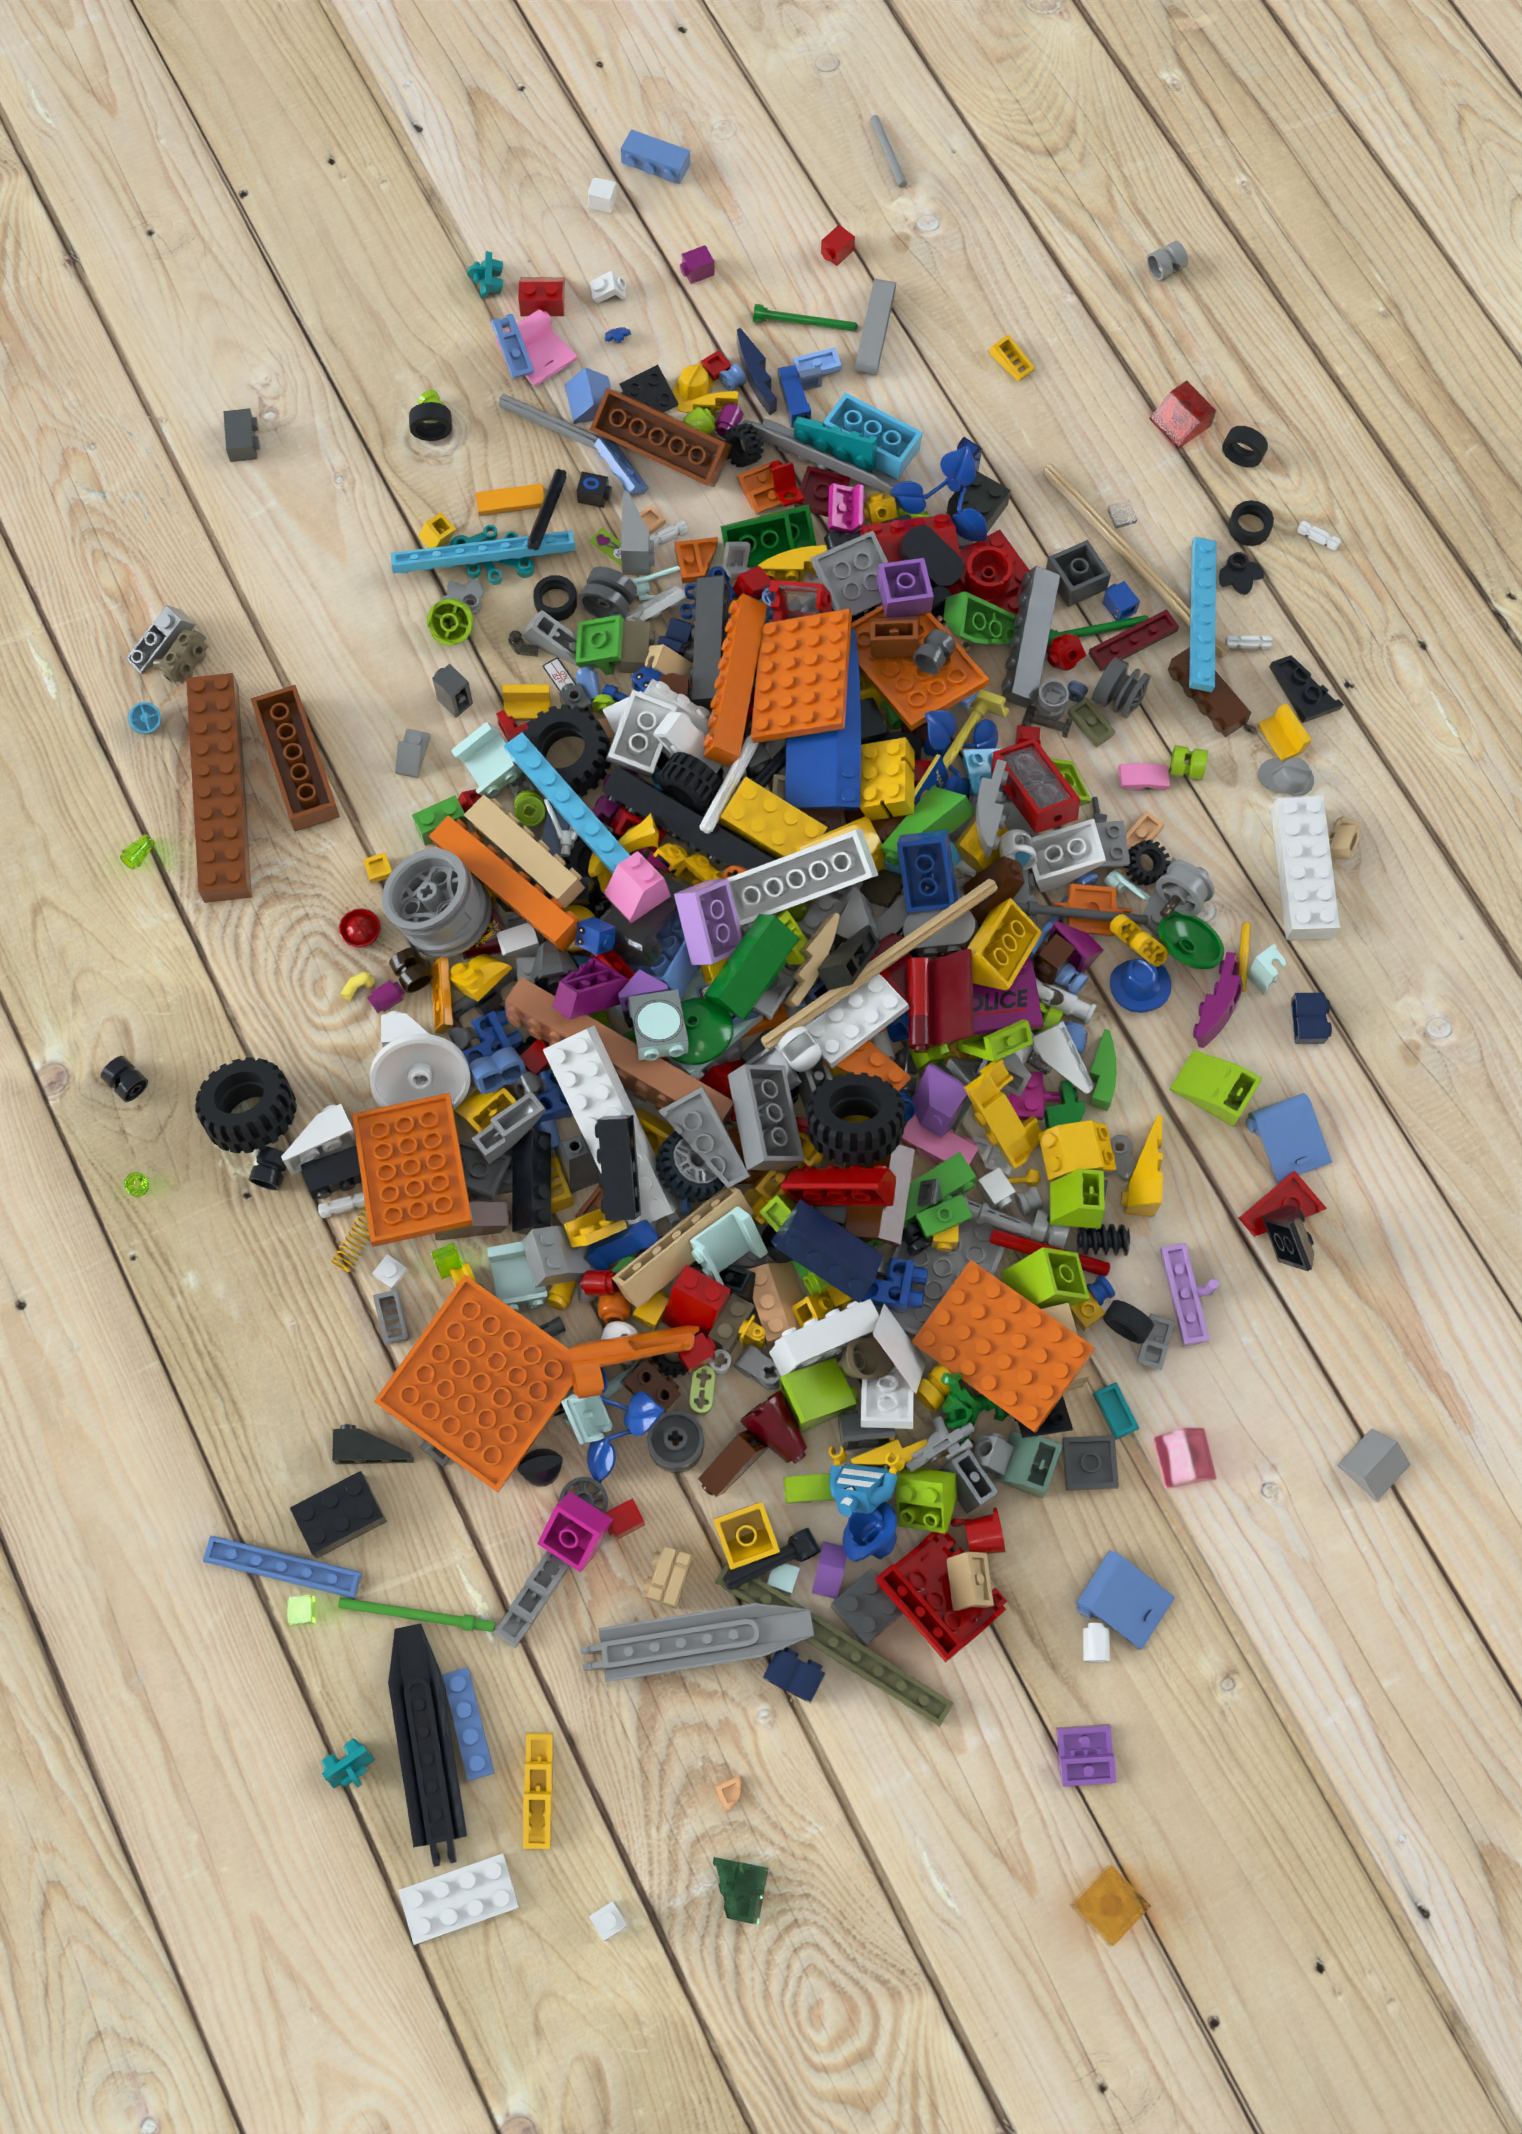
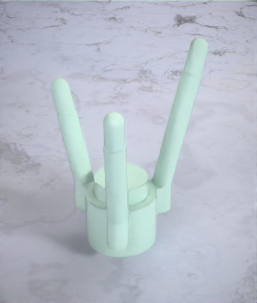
(642, 583)
(1121, 882)

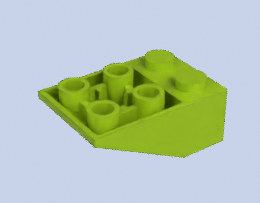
(1216, 1086)

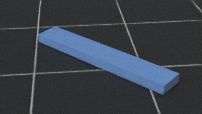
(282, 1567)

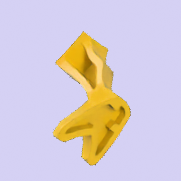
(635, 838)

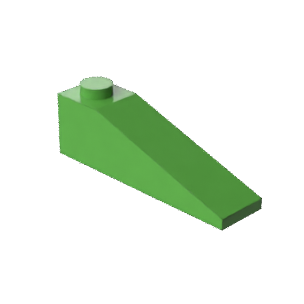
(978, 620)

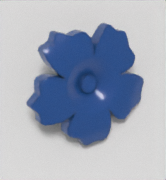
(617, 334)

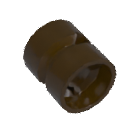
(410, 970)

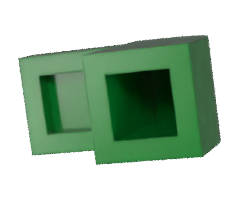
(1068, 1111)

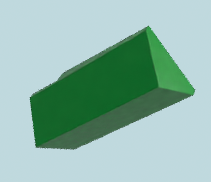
(772, 533)
(752, 966)

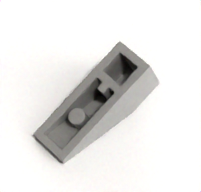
(552, 637)

